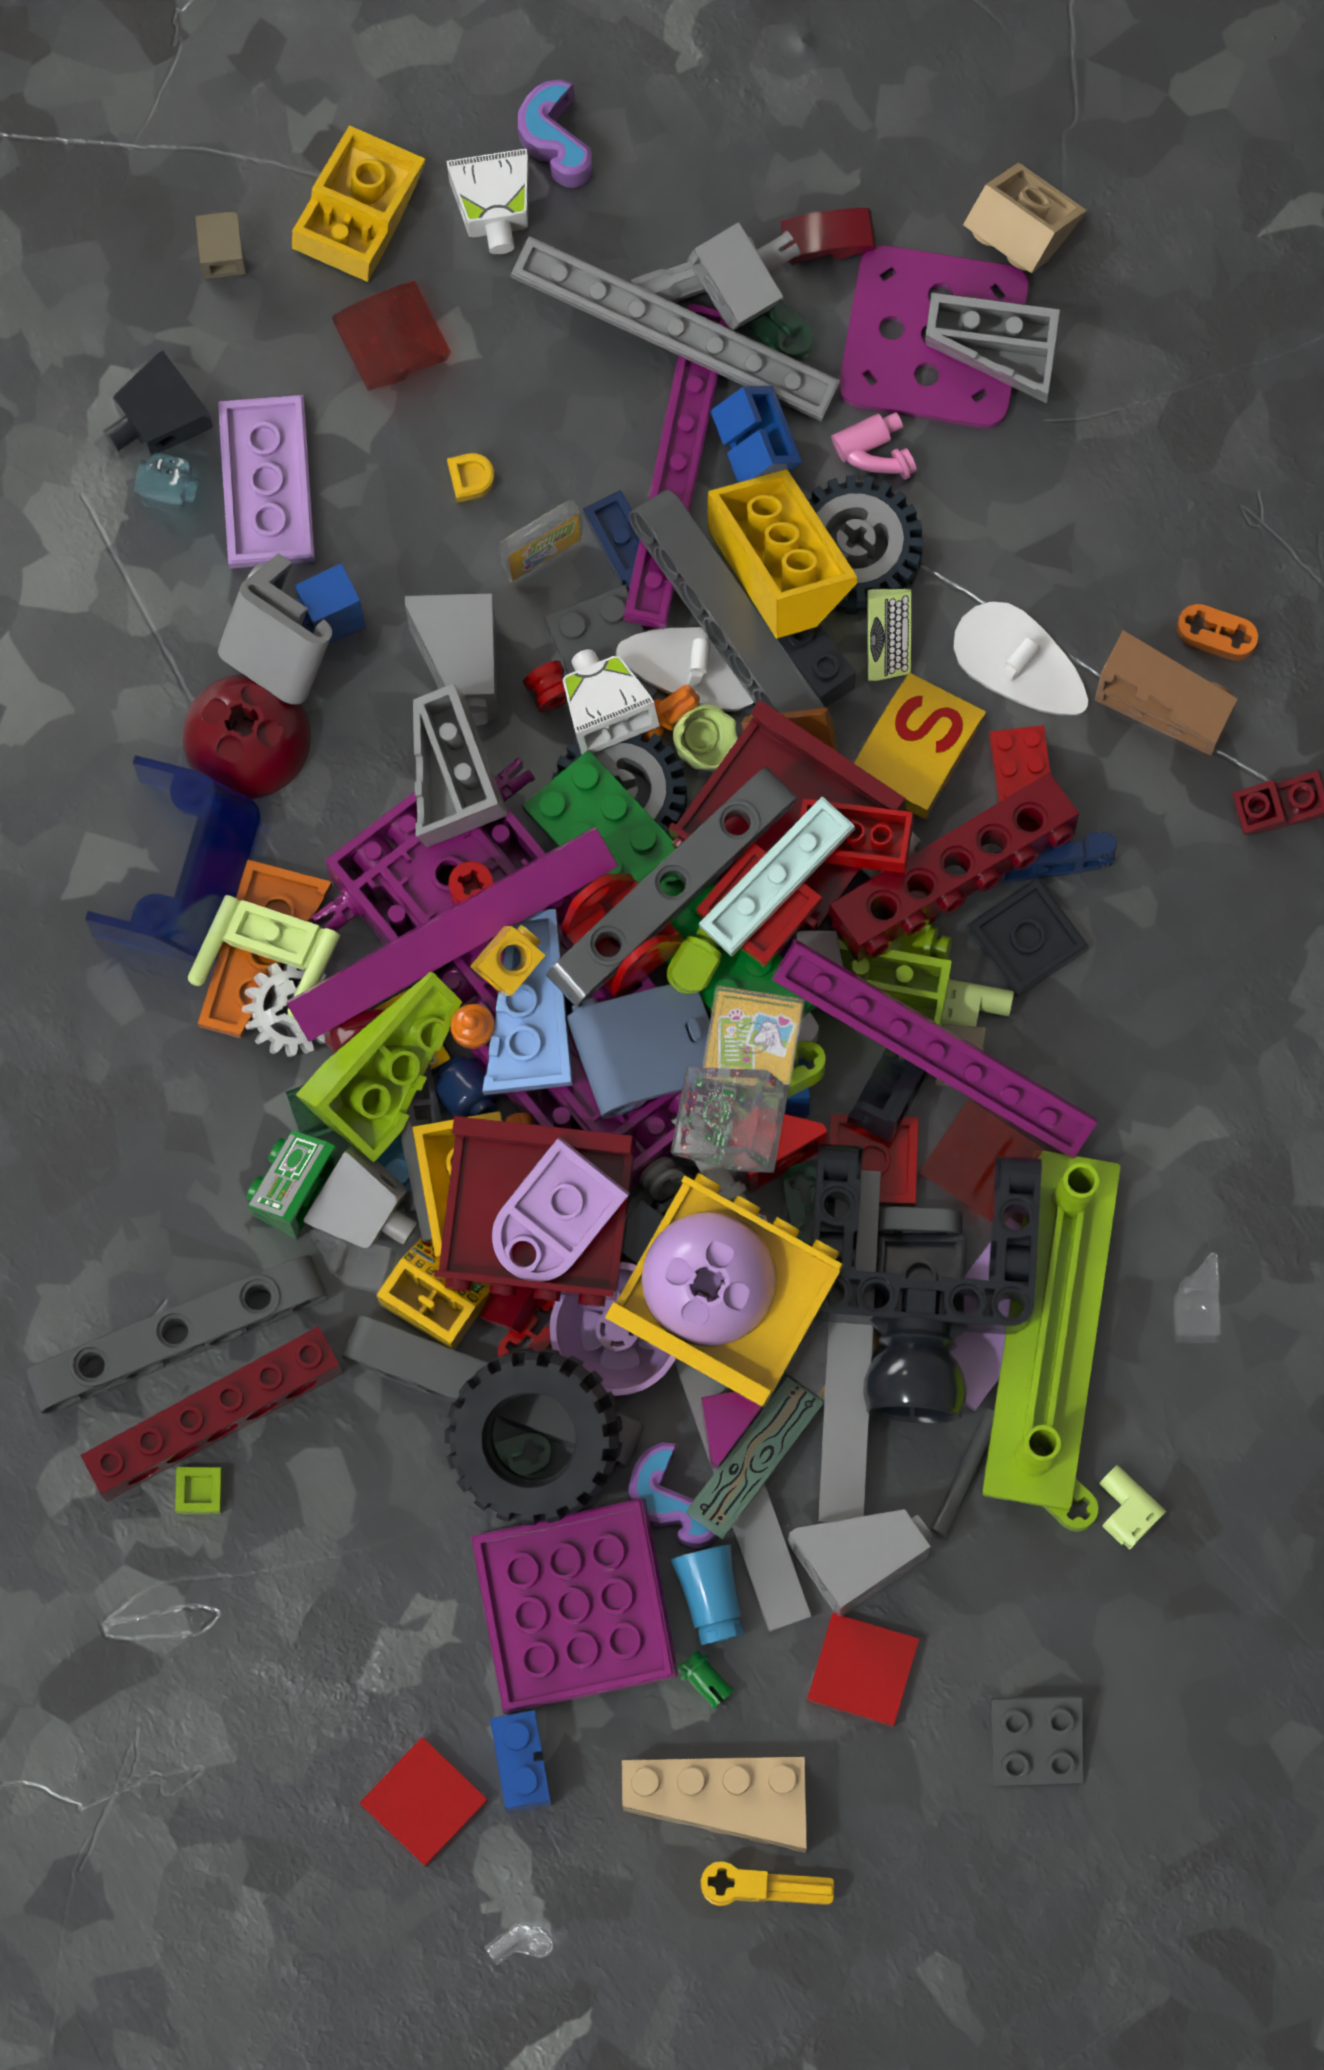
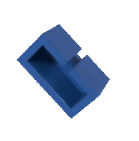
(756, 433)
(333, 599)
(521, 1778)

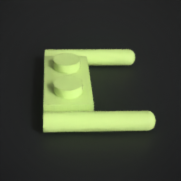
(267, 935)

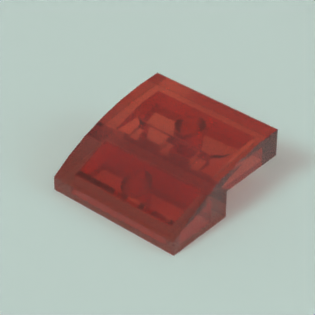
(391, 335)
(967, 1156)

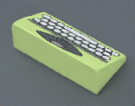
(888, 633)

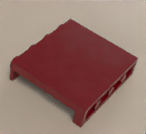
(809, 771)
(486, 1171)

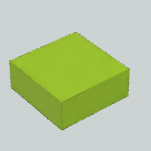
(198, 1490)

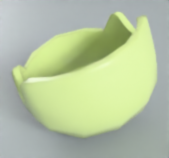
(704, 736)

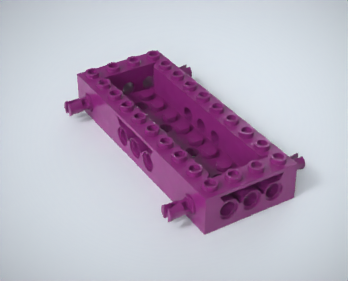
(394, 888)

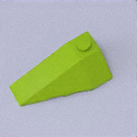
(375, 1075)

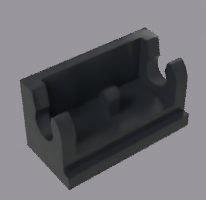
(887, 1096)

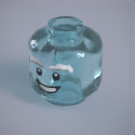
(165, 483)

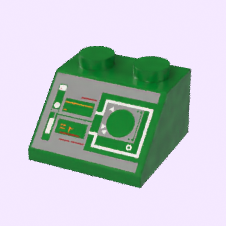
(292, 1182)

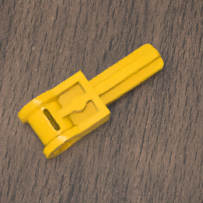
(765, 1886)

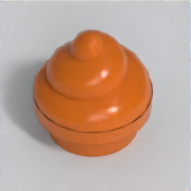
(472, 1026)

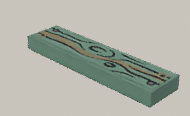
(754, 1458)

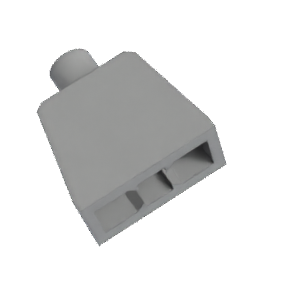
(361, 1203)

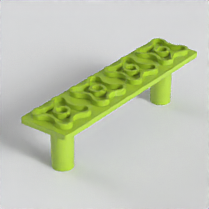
(1050, 1361)

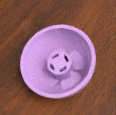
(721, 1251)
(582, 1333)

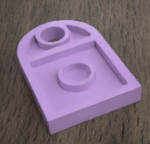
(557, 1212)

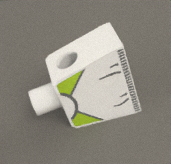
(492, 195)
(606, 702)

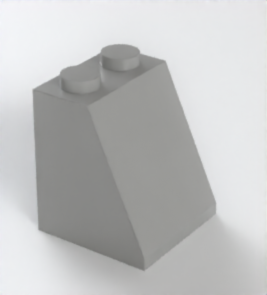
(459, 646)
(860, 1555)

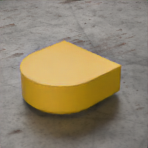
(471, 476)

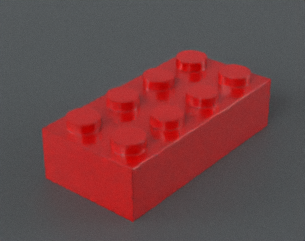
(1018, 760)
(879, 837)

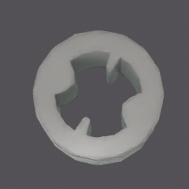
(662, 1178)

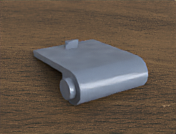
(638, 1045)

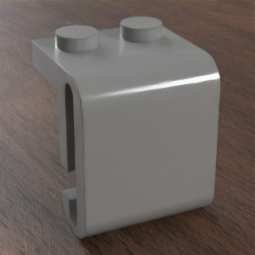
(267, 635)

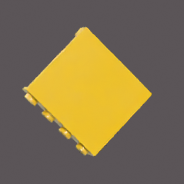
(761, 1357)

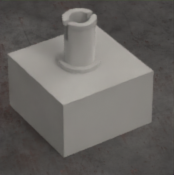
(739, 275)

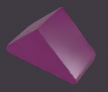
(725, 1422)

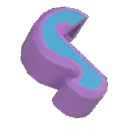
(548, 140)
(666, 1506)

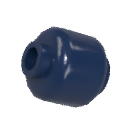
(461, 1087)

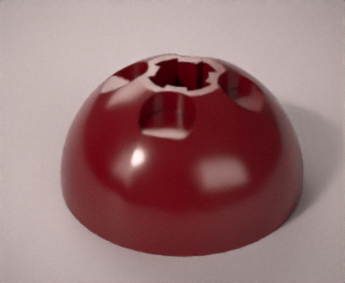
(252, 756)

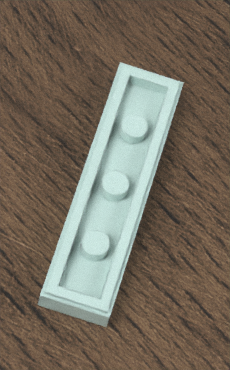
(776, 876)

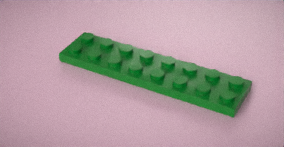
(591, 797)

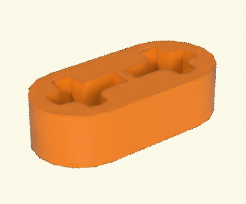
(1220, 623)

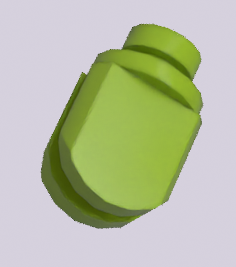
(924, 943)
(694, 963)

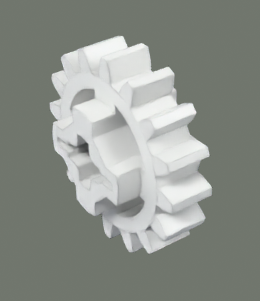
(281, 991)

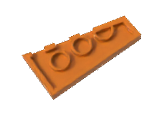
(235, 968)

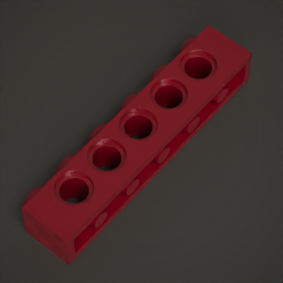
(1037, 803)
(212, 1414)

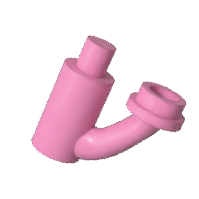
(868, 434)

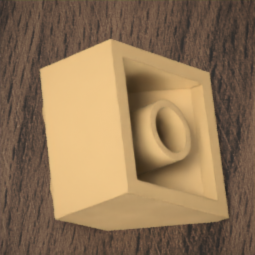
(1023, 217)

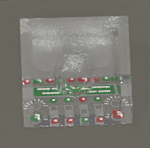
(730, 1118)

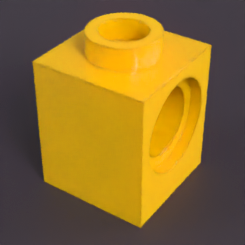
(489, 963)

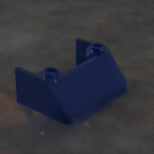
(213, 865)

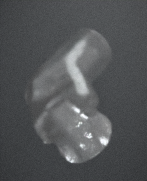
(522, 1939)

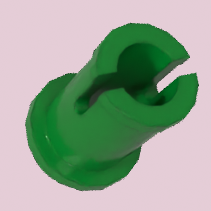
(702, 1677)

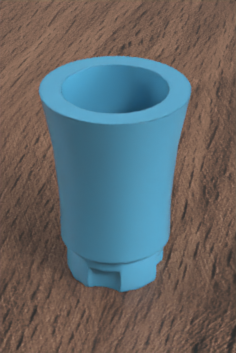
(710, 1593)

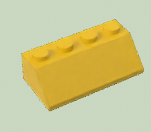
(779, 551)

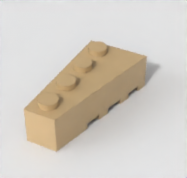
(723, 1795)

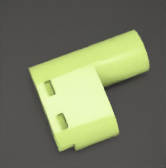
(966, 1000)
(1137, 1509)

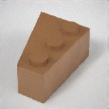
(1164, 694)

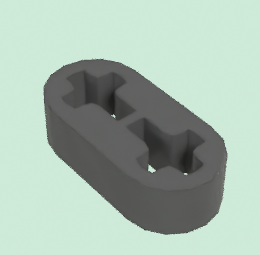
(919, 1221)

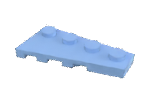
(531, 1025)

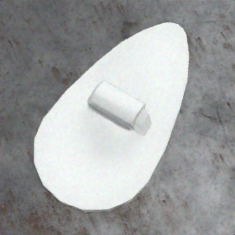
(680, 658)
(1018, 660)

